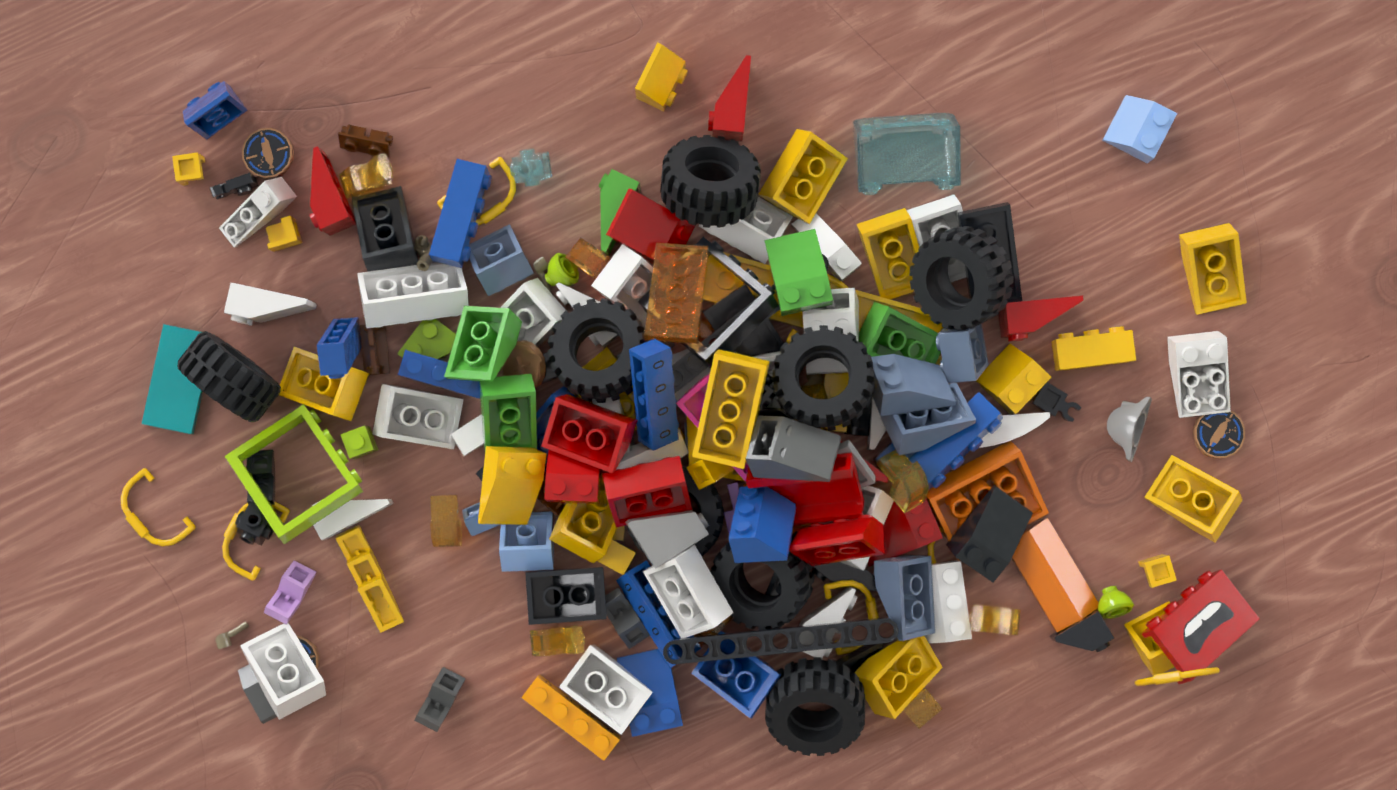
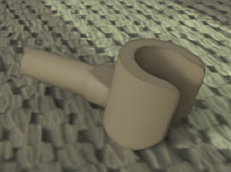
(540, 266)
(223, 640)

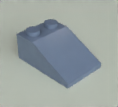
(909, 385)
(925, 428)
(907, 593)

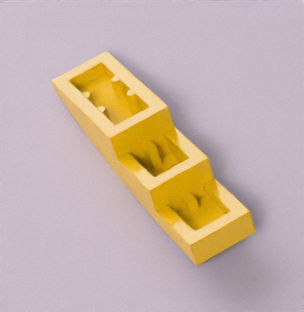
(369, 578)

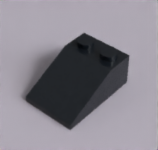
(384, 230)
(990, 534)
(565, 595)

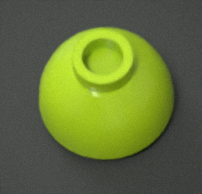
(561, 271)
(1114, 603)

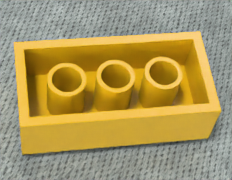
(730, 408)

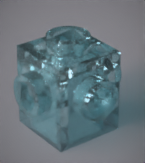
(531, 167)

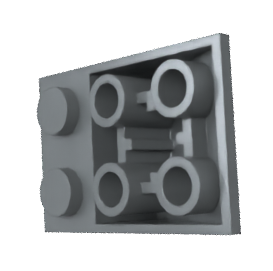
(791, 450)

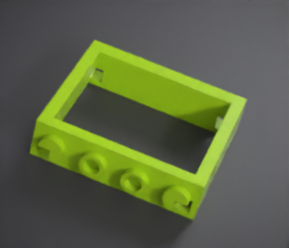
(319, 510)

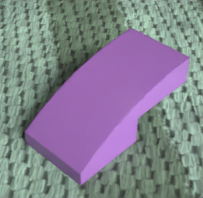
(733, 492)

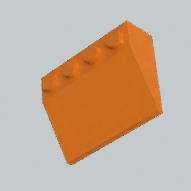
(969, 484)

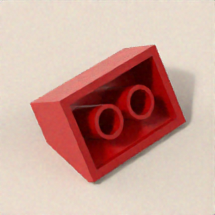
(588, 432)
(647, 490)
(839, 541)

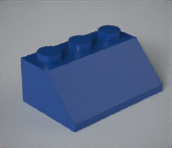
(761, 526)

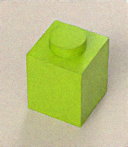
(359, 442)

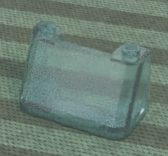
(907, 151)

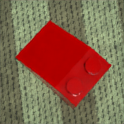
(730, 108)
(327, 197)
(644, 223)
(1026, 317)
(571, 480)
(907, 531)

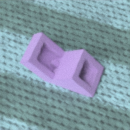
(290, 592)

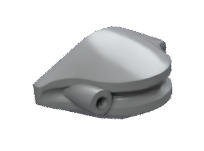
(1127, 424)

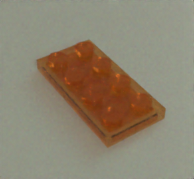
(676, 293)

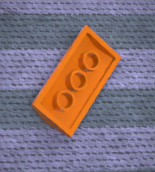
(1053, 576)

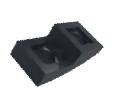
(262, 469)

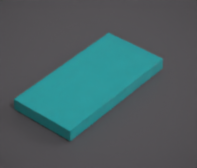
(171, 397)

